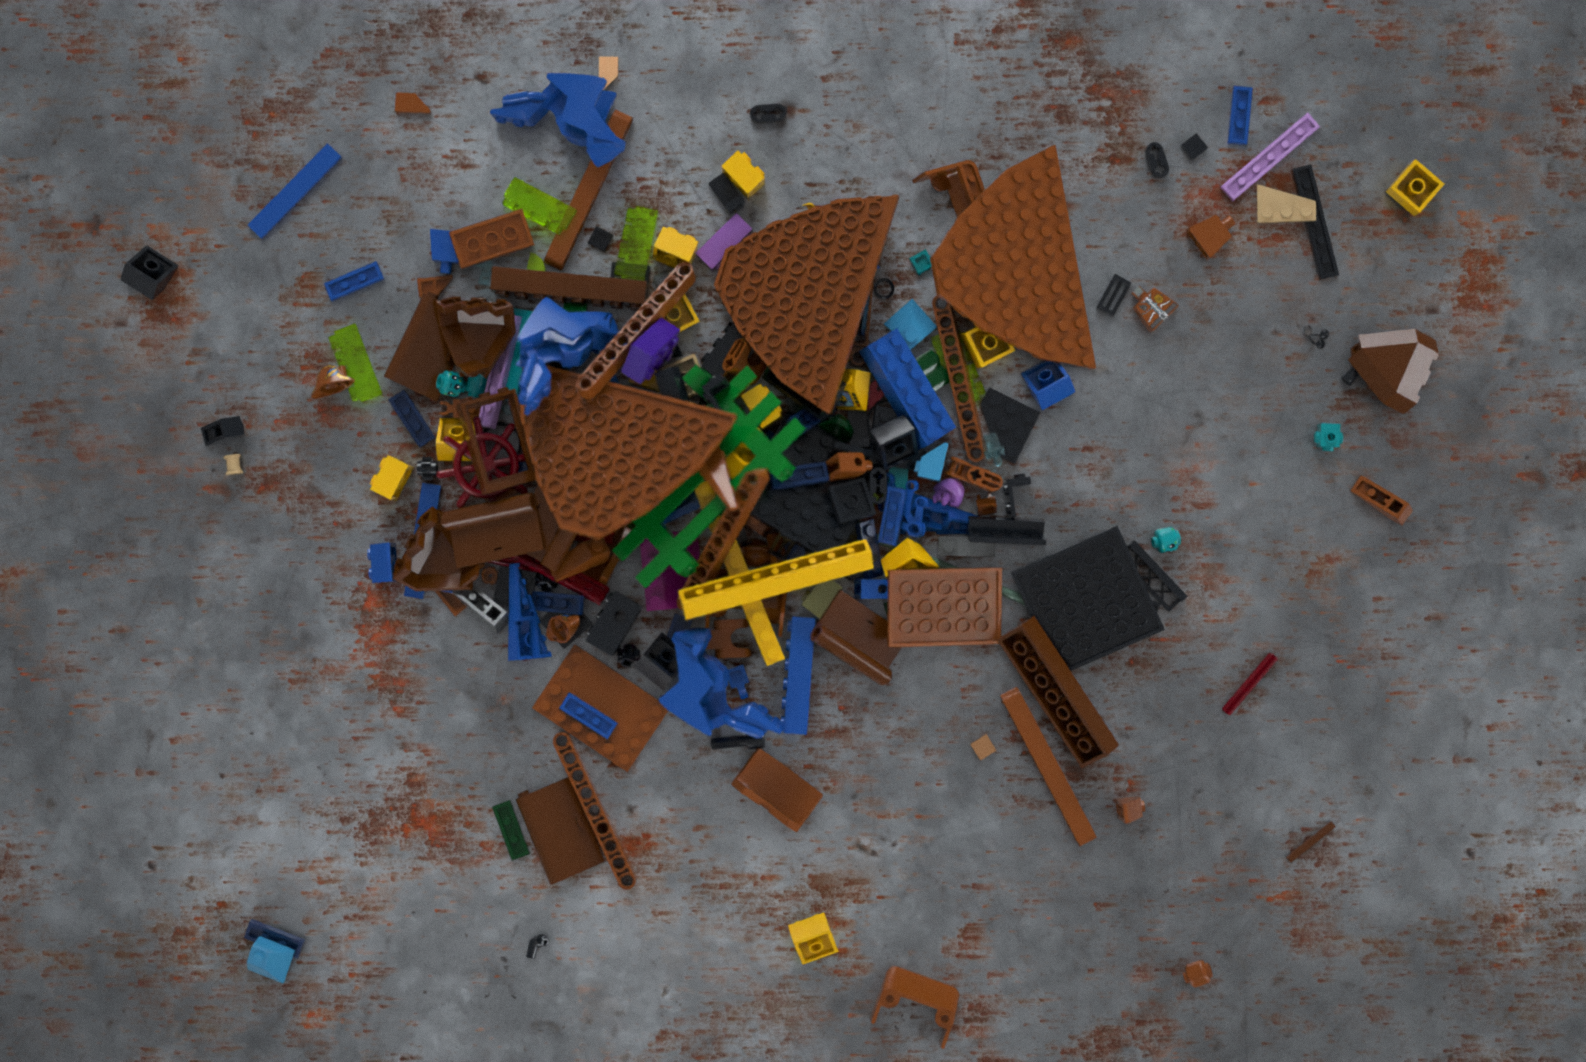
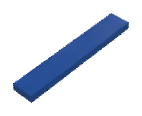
(294, 191)
(429, 498)

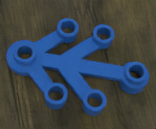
(912, 521)

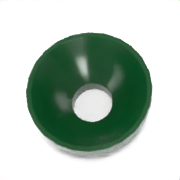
(838, 427)

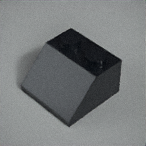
(148, 272)
(894, 442)
(659, 662)

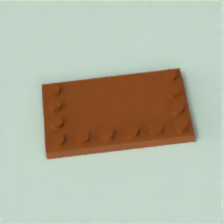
(944, 606)
(611, 694)

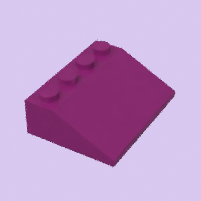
(663, 591)

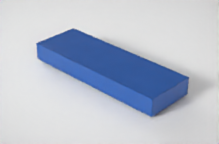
(1240, 115)
(354, 281)
(892, 515)
(588, 715)

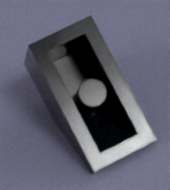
(222, 430)

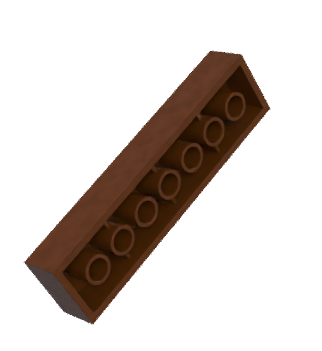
(568, 287)
(1058, 692)

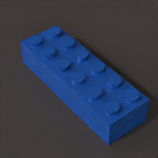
(907, 387)
(799, 675)

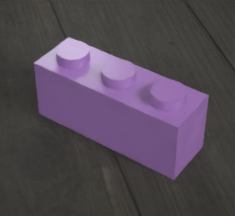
(729, 234)

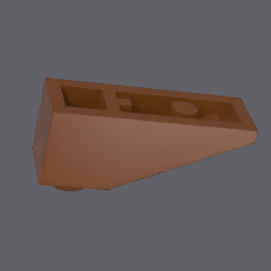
(1382, 500)
(583, 557)
(1129, 808)

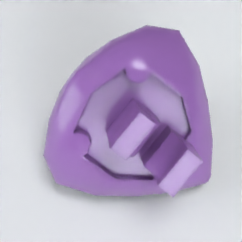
(949, 491)

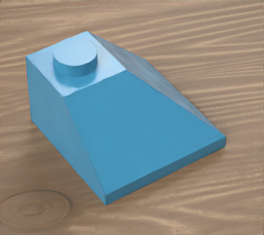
(911, 323)
(932, 463)
(270, 959)

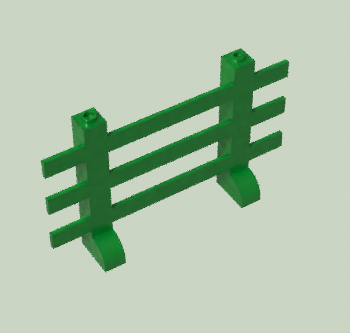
(744, 430)

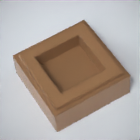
(983, 747)

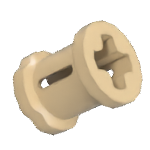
(233, 464)

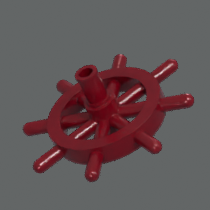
(488, 460)

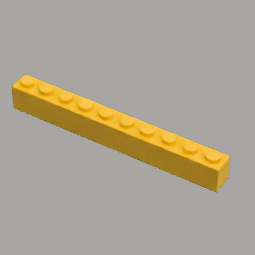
(776, 579)
(753, 611)

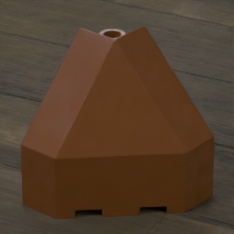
(476, 332)
(1395, 365)
(430, 559)

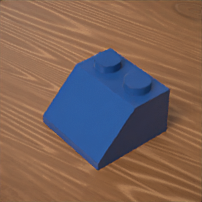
(1048, 383)
(382, 562)

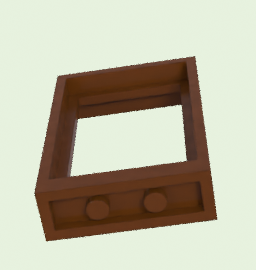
(484, 399)

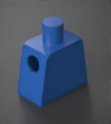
(443, 250)
(869, 589)

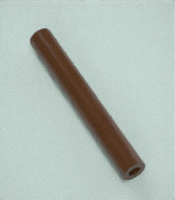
(1310, 842)

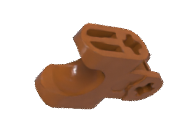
(738, 358)
(986, 479)
(722, 641)

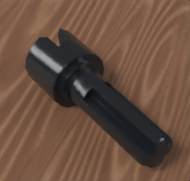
(738, 741)

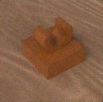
(986, 505)

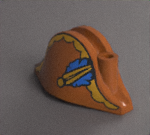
(331, 381)
(755, 552)
(562, 627)

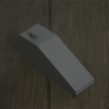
(963, 547)
(484, 608)

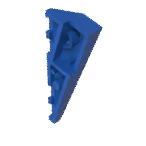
(941, 518)
(524, 633)

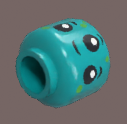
(450, 383)
(1166, 539)

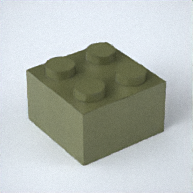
(820, 597)

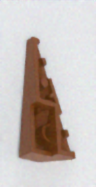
(717, 475)

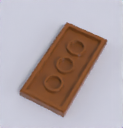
(491, 238)

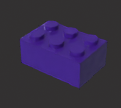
(651, 351)

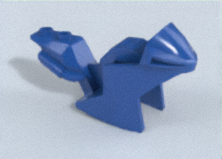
(578, 108)
(558, 337)
(702, 691)

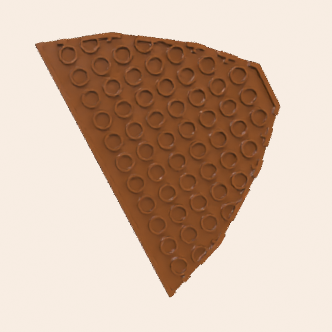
(1016, 266)
(804, 290)
(616, 452)

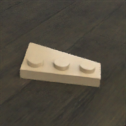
(1279, 206)

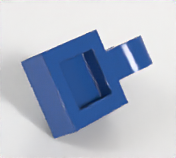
(737, 678)

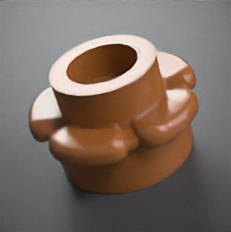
(485, 575)

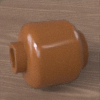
(1198, 973)

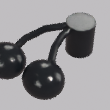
(1323, 335)

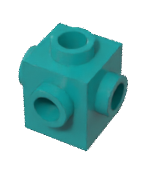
(1330, 430)

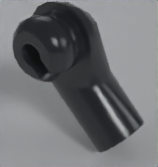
(535, 943)

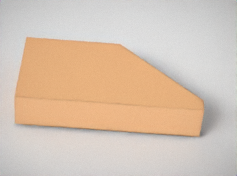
(608, 69)

